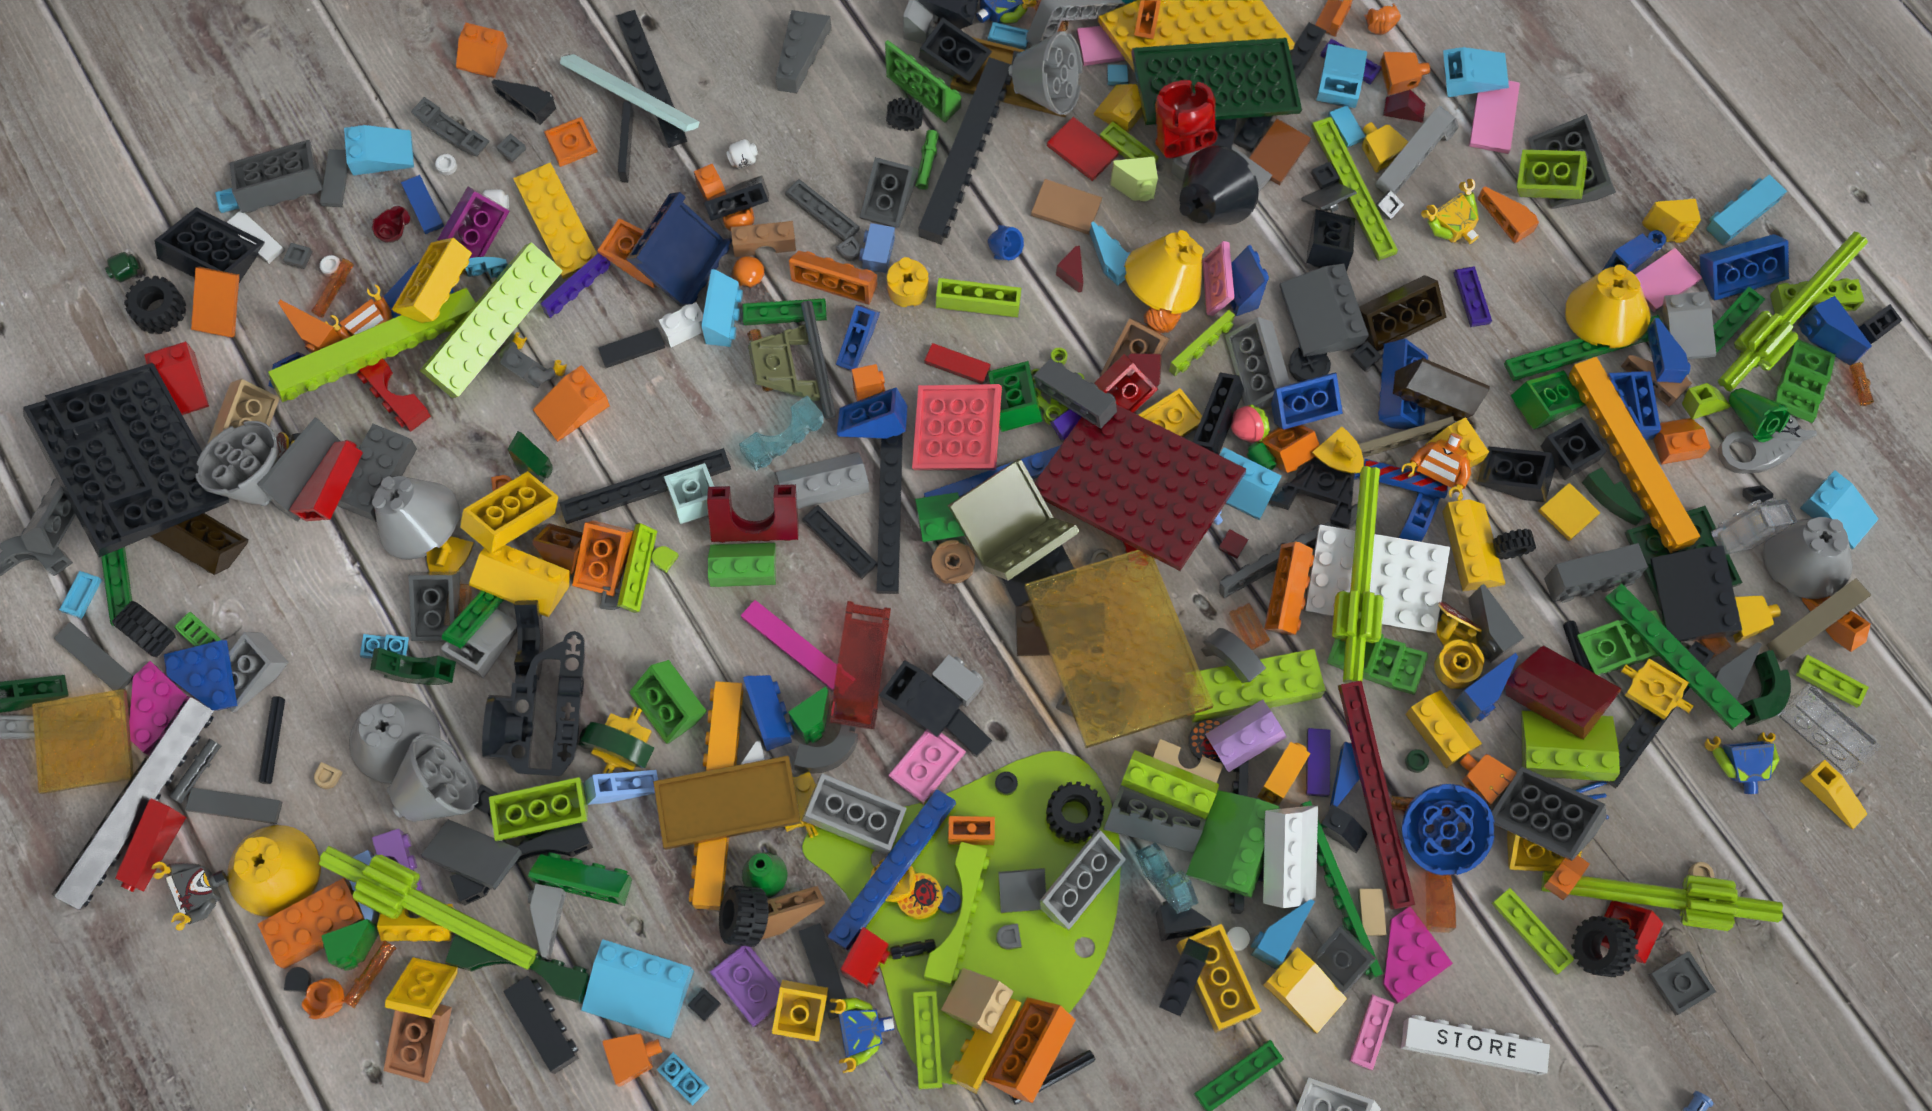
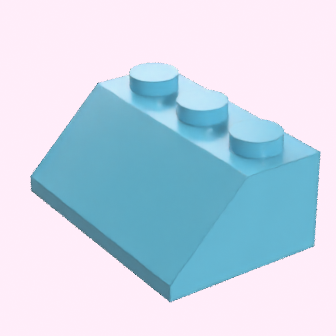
(721, 309)
(1255, 487)

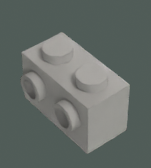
(958, 679)

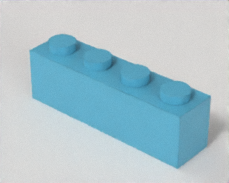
(1746, 209)

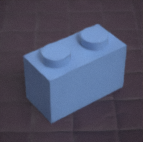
(878, 247)

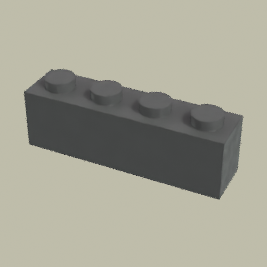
(1075, 393)

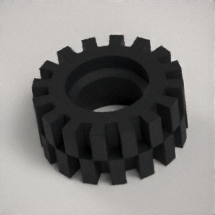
(904, 114)
(1514, 544)

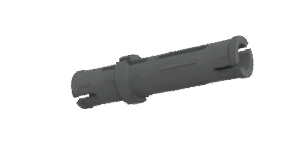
(195, 770)

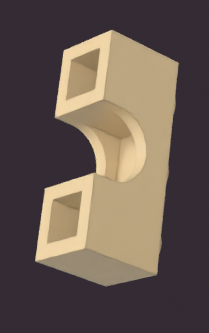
(1206, 768)

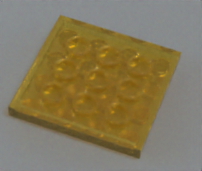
(82, 741)

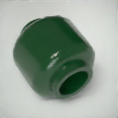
(122, 267)

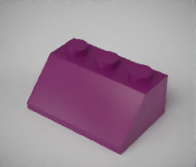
(475, 222)

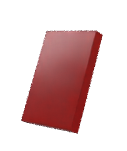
(1082, 148)

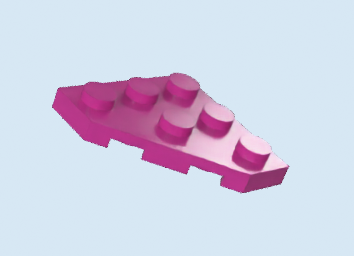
(152, 705)
(1411, 956)

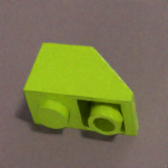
(1704, 401)

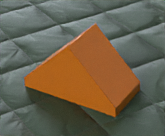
(1147, 18)

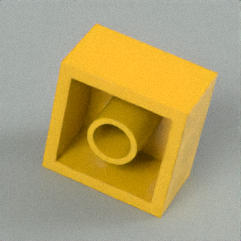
(800, 1010)

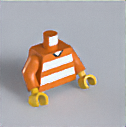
(364, 318)
(1444, 463)

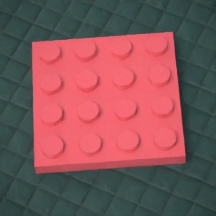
(957, 427)

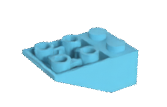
(1474, 71)
(1342, 76)

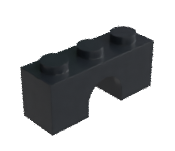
(1184, 977)

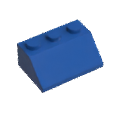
(1306, 401)
(769, 711)

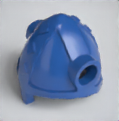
(1006, 243)

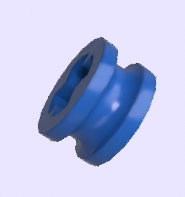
(1659, 236)

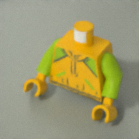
(1456, 217)

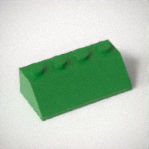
(582, 879)

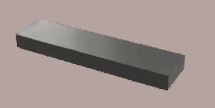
(822, 210)
(93, 657)
(234, 805)

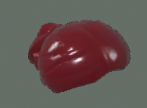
(390, 224)

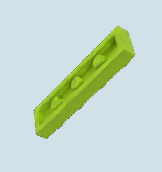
(1196, 349)
(637, 568)
(1533, 931)
(927, 1040)

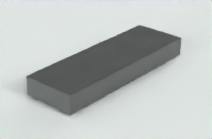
(334, 179)

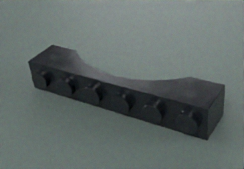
(564, 840)

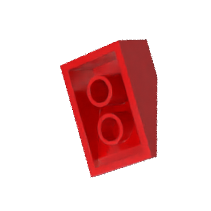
(181, 376)

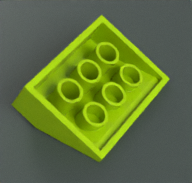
(1560, 754)

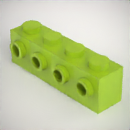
(1845, 290)
(978, 297)

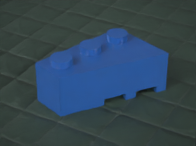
(1639, 398)

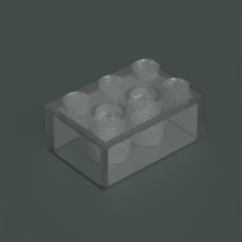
(1754, 525)

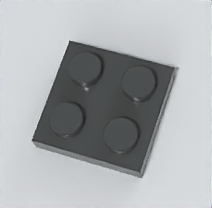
(1343, 959)
(1682, 983)

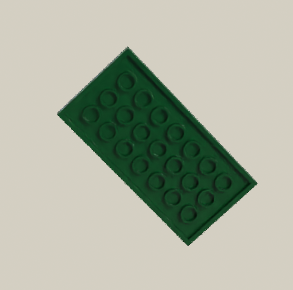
(1244, 76)

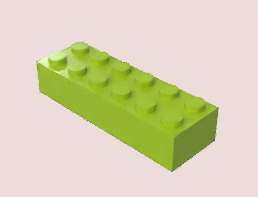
(1284, 681)

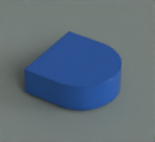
(951, 901)

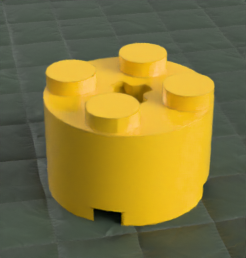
(907, 282)
(1459, 652)

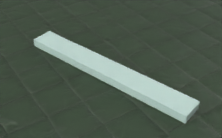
(629, 92)

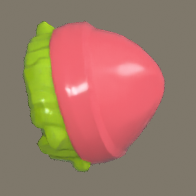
(1250, 424)

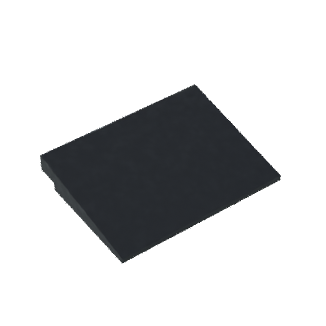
(122, 457)

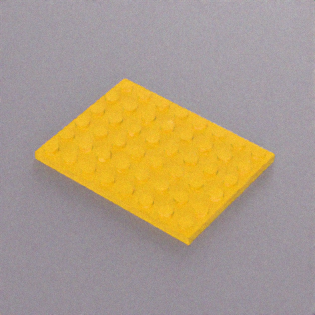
(1193, 23)

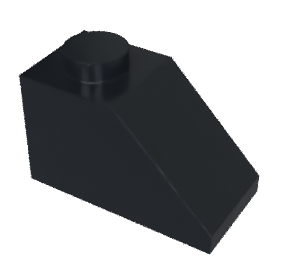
(1343, 828)

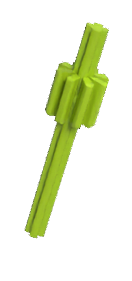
(1772, 336)
(1360, 612)
(392, 887)
(1701, 902)

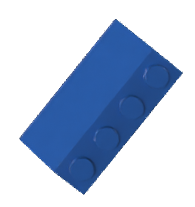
(1745, 266)
(1393, 410)

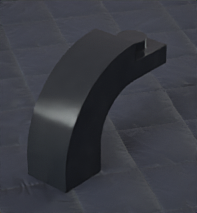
(529, 635)

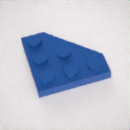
(204, 673)

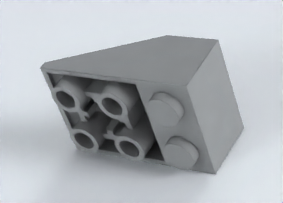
(485, 645)

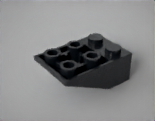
(920, 699)

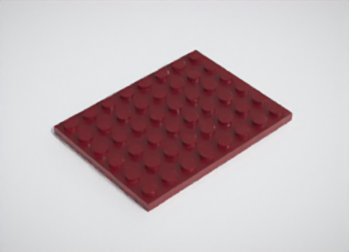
(1140, 484)

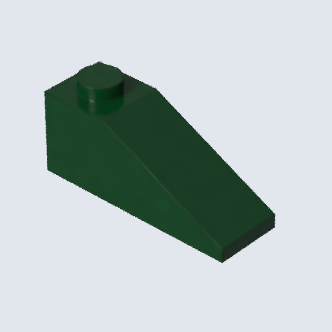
(529, 457)
(24, 692)

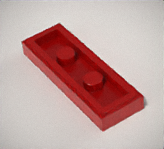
(957, 363)

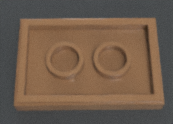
(1066, 206)

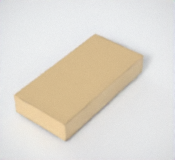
(1372, 911)

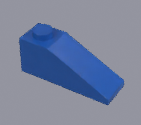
(857, 336)
(1667, 355)
(1419, 517)
(1346, 774)

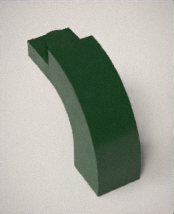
(413, 670)
(1774, 689)
(616, 743)

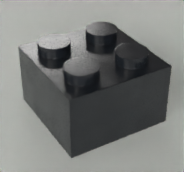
(1573, 448)

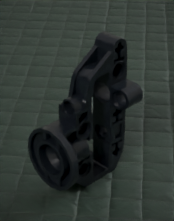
(507, 727)

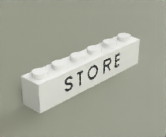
(1475, 1046)

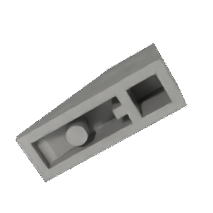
(546, 910)

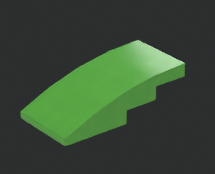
(1804, 380)
(1615, 646)
(1386, 663)

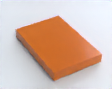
(215, 302)

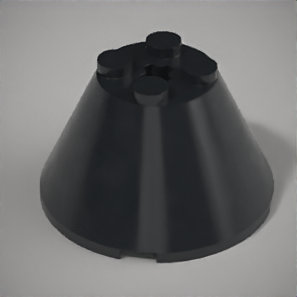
(1218, 187)

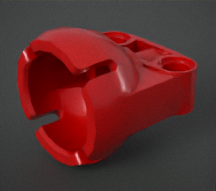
(1184, 118)

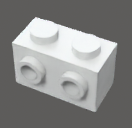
(682, 324)

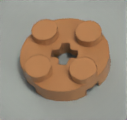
(958, 551)

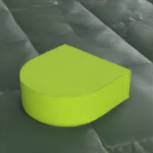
(664, 557)

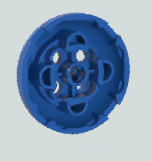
(1466, 847)

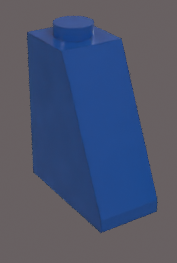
(1632, 253)

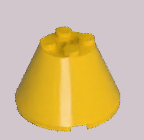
(1167, 272)
(1609, 309)
(273, 870)

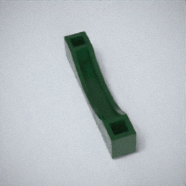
(565, 982)

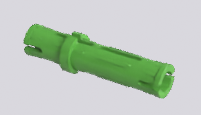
(928, 152)

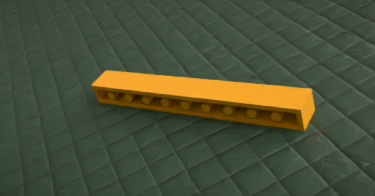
(1633, 455)
(722, 753)

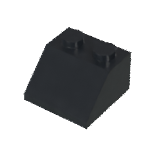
(1179, 925)

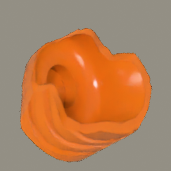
(1382, 20)
(1161, 320)
(323, 998)

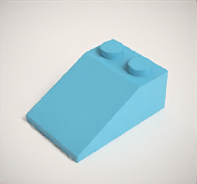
(377, 149)
(1841, 500)

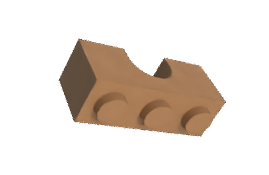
(776, 235)

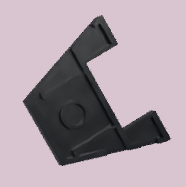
(1324, 484)

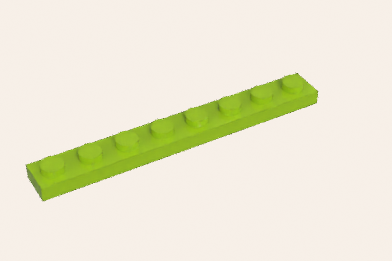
(1361, 203)

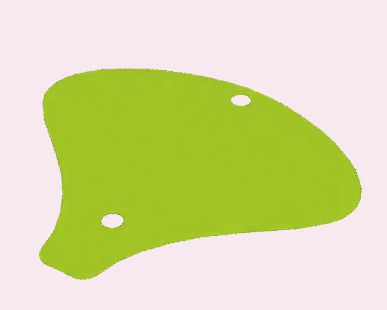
(1047, 962)

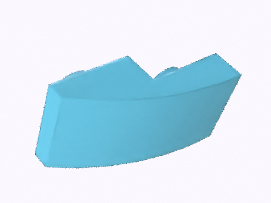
(492, 265)
(391, 643)
(682, 1078)

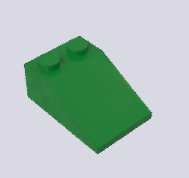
(1018, 396)
(1547, 399)

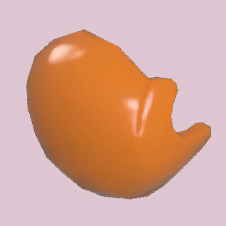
(740, 218)
(748, 271)

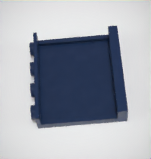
(678, 250)

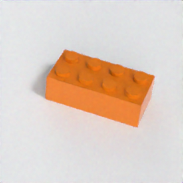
(299, 928)

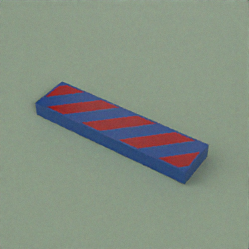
(1418, 482)

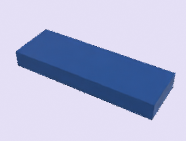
(422, 204)

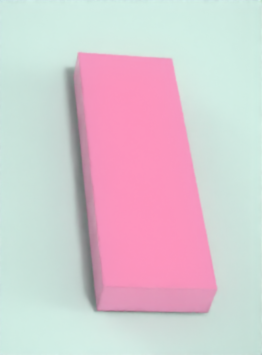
(1371, 1032)

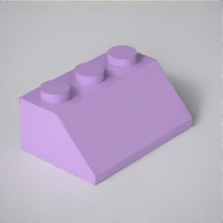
(1246, 735)

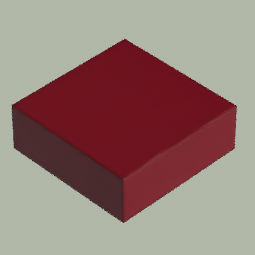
(1233, 544)

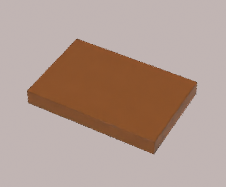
(1280, 150)

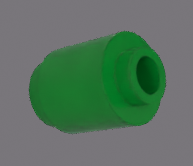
(1261, 455)

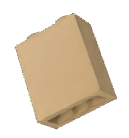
(977, 1000)

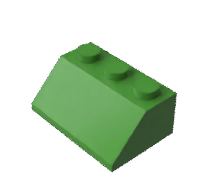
(742, 564)
(667, 701)

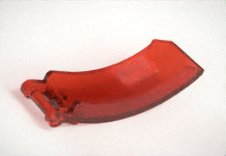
(859, 668)

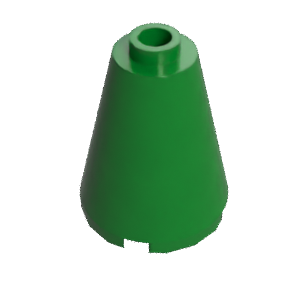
(1759, 413)
(765, 872)

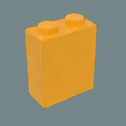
(1284, 773)

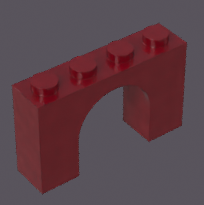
(729, 527)

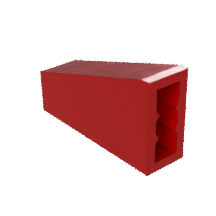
(327, 483)
(149, 845)

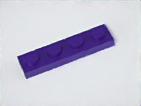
(570, 289)

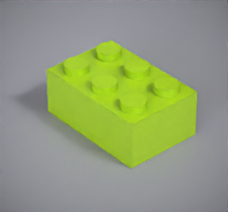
(1552, 174)

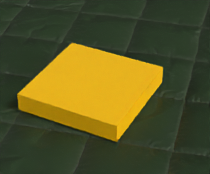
(1569, 511)

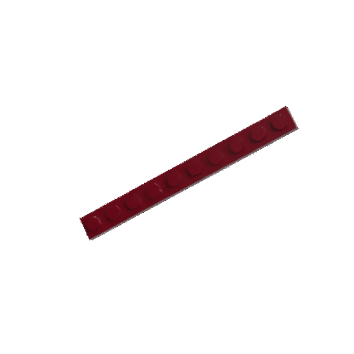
(1376, 795)

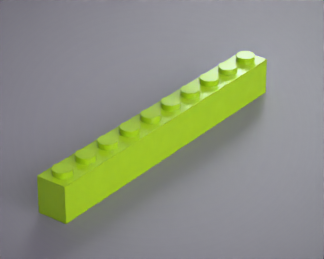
(366, 348)

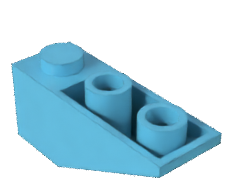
(1110, 254)

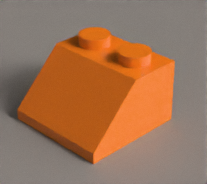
(480, 50)
(1681, 441)
(1291, 446)

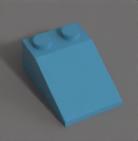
(1276, 941)

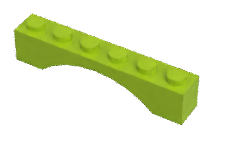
(943, 960)

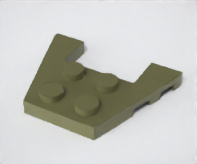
(774, 364)

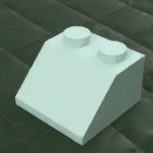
(689, 492)

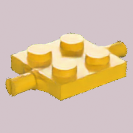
(1656, 689)
(629, 726)
(804, 788)

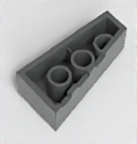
(801, 44)
(1154, 821)

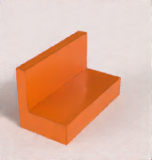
(1333, 15)

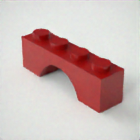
(407, 408)

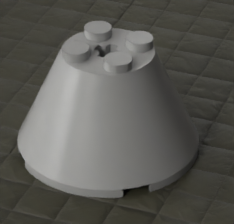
(1049, 73)
(238, 461)
(414, 516)
(1810, 557)
(385, 733)
(432, 782)

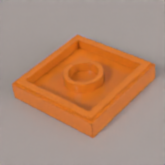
(570, 141)

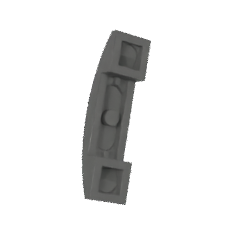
(449, 129)

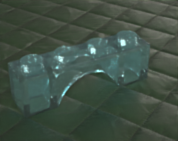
(761, 449)
(1172, 886)

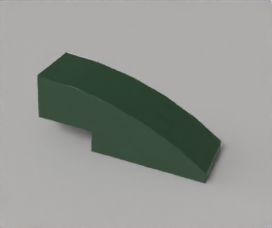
(1613, 496)

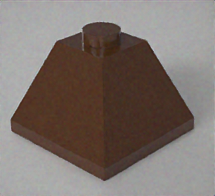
(559, 546)

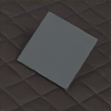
(1329, 197)
(1021, 890)

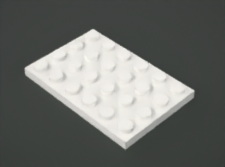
(1403, 573)

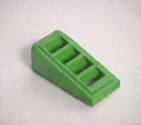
(189, 625)

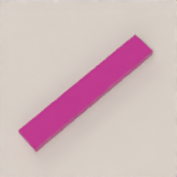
(791, 643)

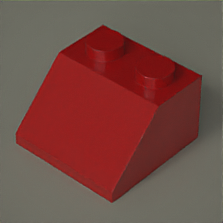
(1126, 384)
(1641, 921)
(865, 959)

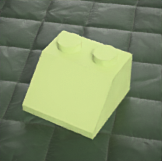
(1135, 178)

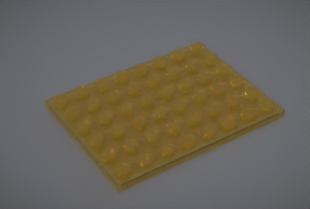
(1118, 647)

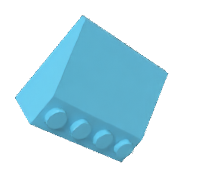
(636, 989)

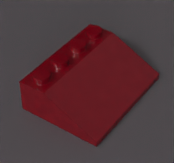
(1561, 691)

